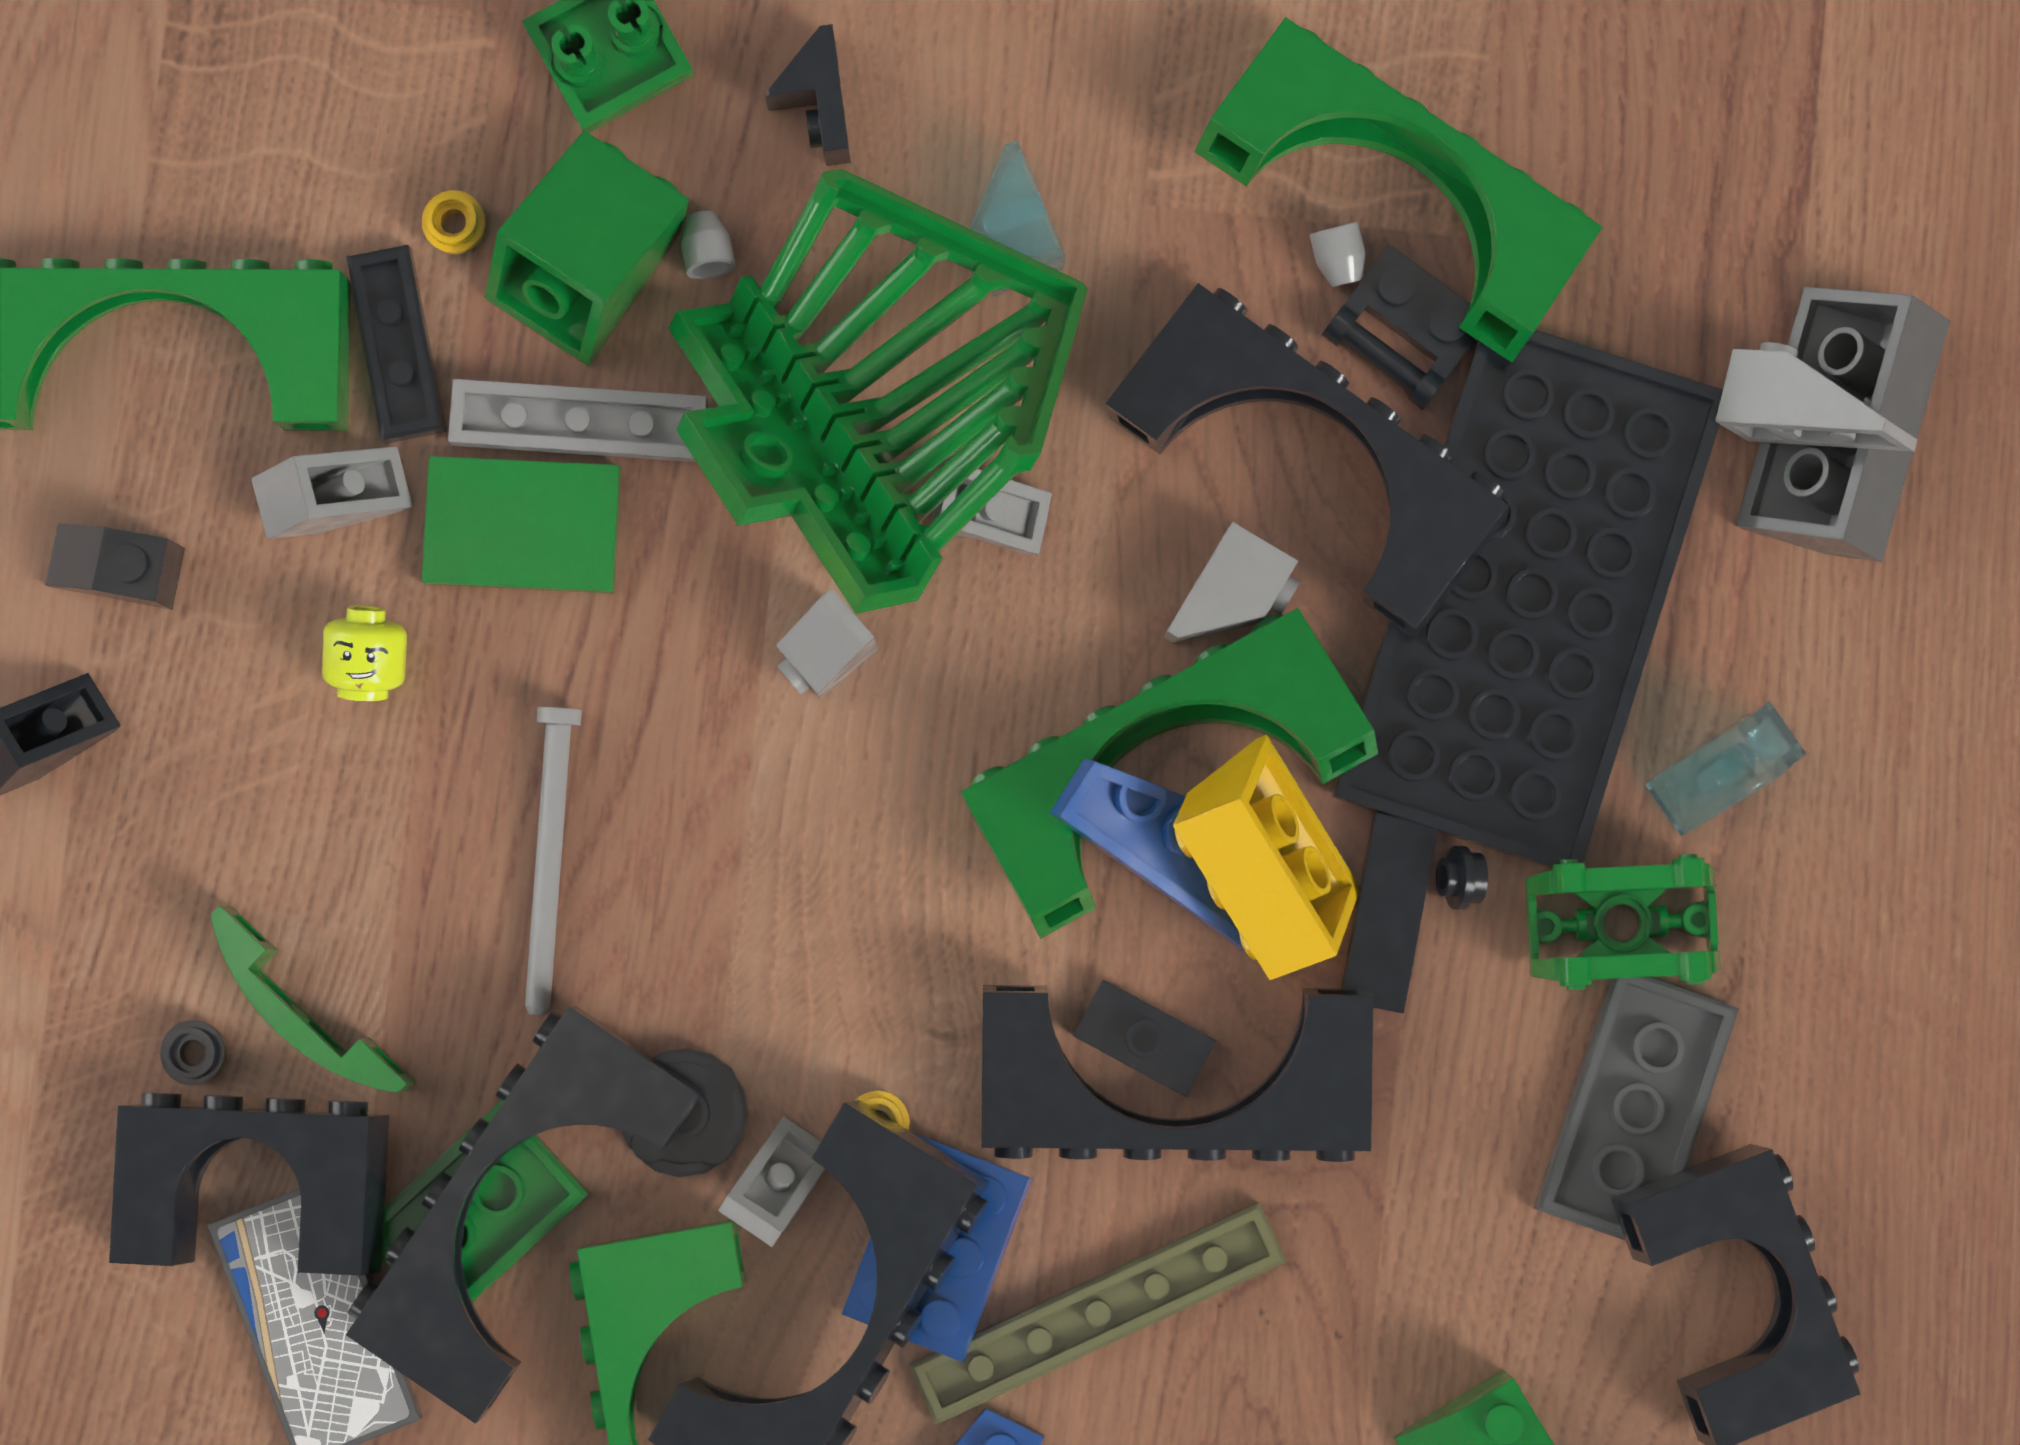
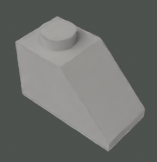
(330, 491)
(1235, 587)
(825, 646)

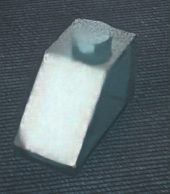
(1015, 212)
(1726, 769)

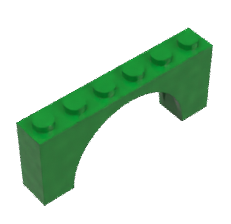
(1312, 95)
(288, 316)
(1265, 682)
(632, 1296)

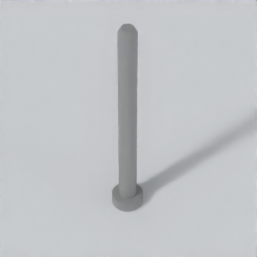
(548, 854)

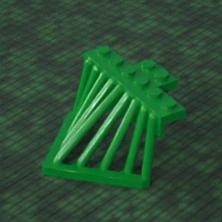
(801, 450)

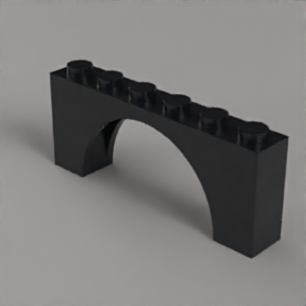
(1221, 359)
(1308, 1103)
(914, 1212)
(422, 1308)

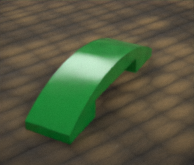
(245, 955)

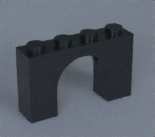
(332, 1153)
(1800, 1357)

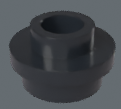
(1462, 877)
(174, 1046)

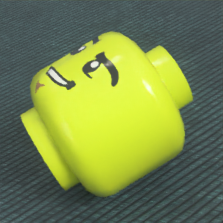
(364, 654)

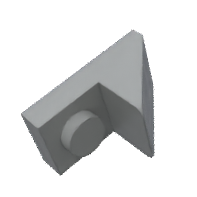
(1009, 520)
(775, 1183)

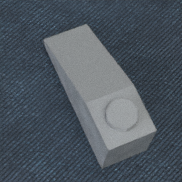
(1785, 401)

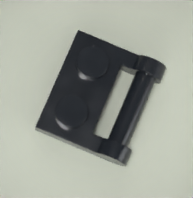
(1414, 308)

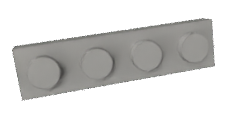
(570, 419)

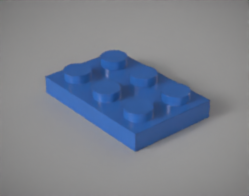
(957, 1305)

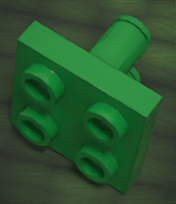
(607, 55)

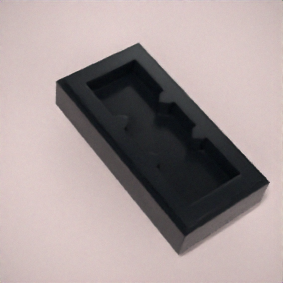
(1144, 1038)

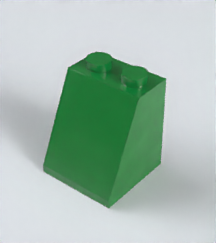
(583, 246)

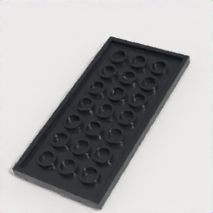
(1531, 664)

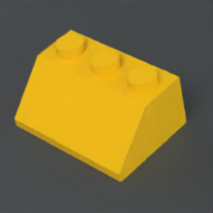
(1268, 860)

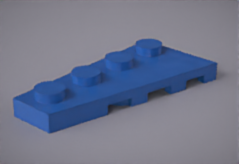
(1135, 827)

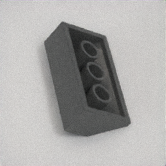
(1844, 497)

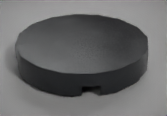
(711, 1127)

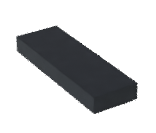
(396, 344)
(1389, 910)

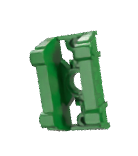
(1636, 889)

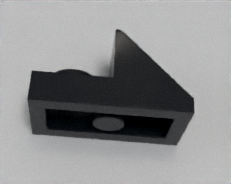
(815, 80)

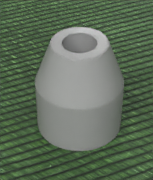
(706, 246)
(1339, 253)

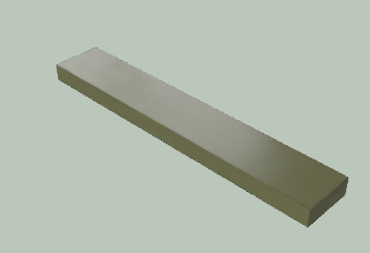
(1099, 1312)

